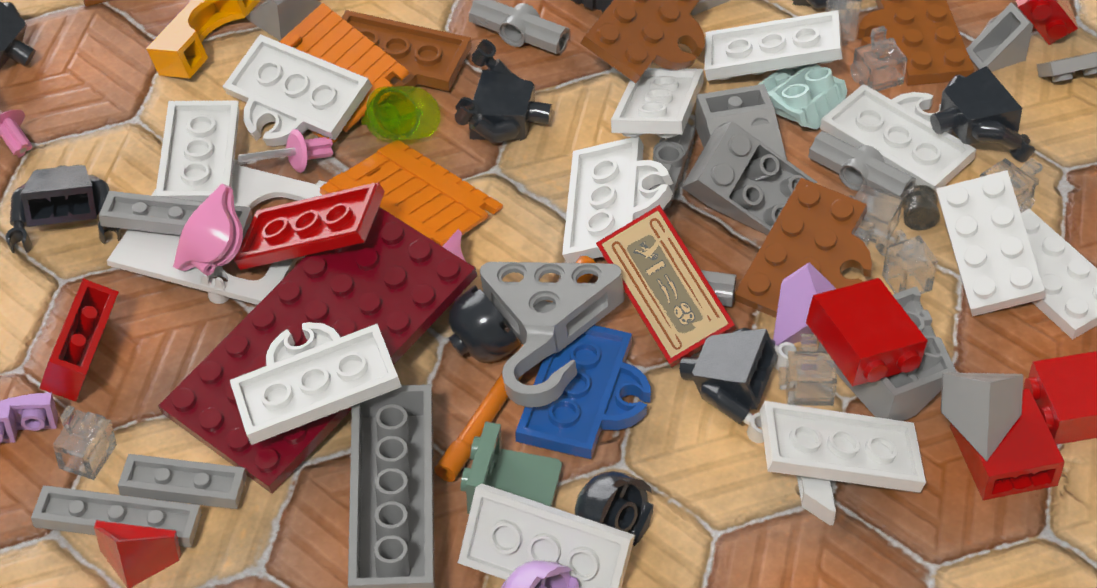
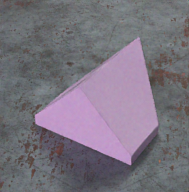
(795, 302)

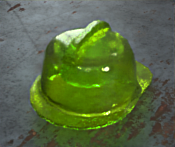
(401, 113)

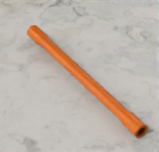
(460, 449)

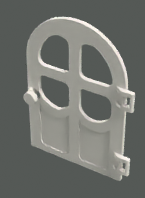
(155, 253)

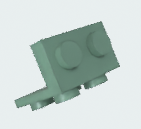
(508, 470)

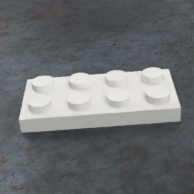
(773, 45)
(658, 103)
(197, 148)
(990, 243)
(1066, 277)
(841, 447)
(514, 530)

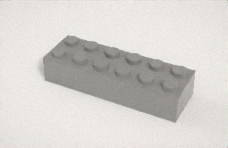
(392, 491)

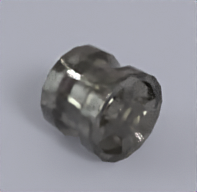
(920, 207)

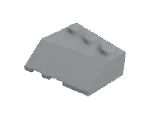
(907, 393)

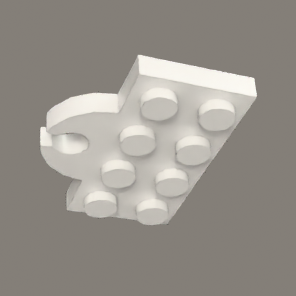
(293, 91)
(900, 134)
(608, 192)
(313, 379)

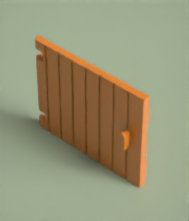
(339, 43)
(419, 192)

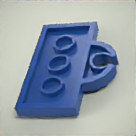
(591, 398)

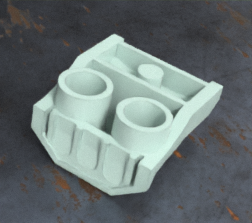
(805, 93)

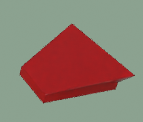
(137, 550)

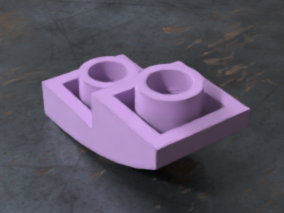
(26, 413)

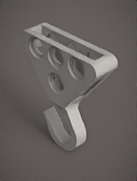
(545, 325)

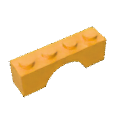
(179, 46)

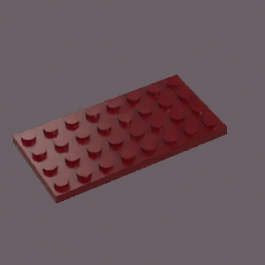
(387, 281)

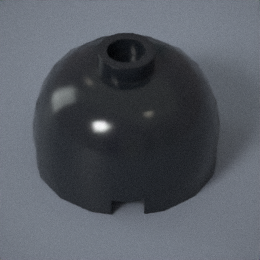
(480, 328)
(617, 502)

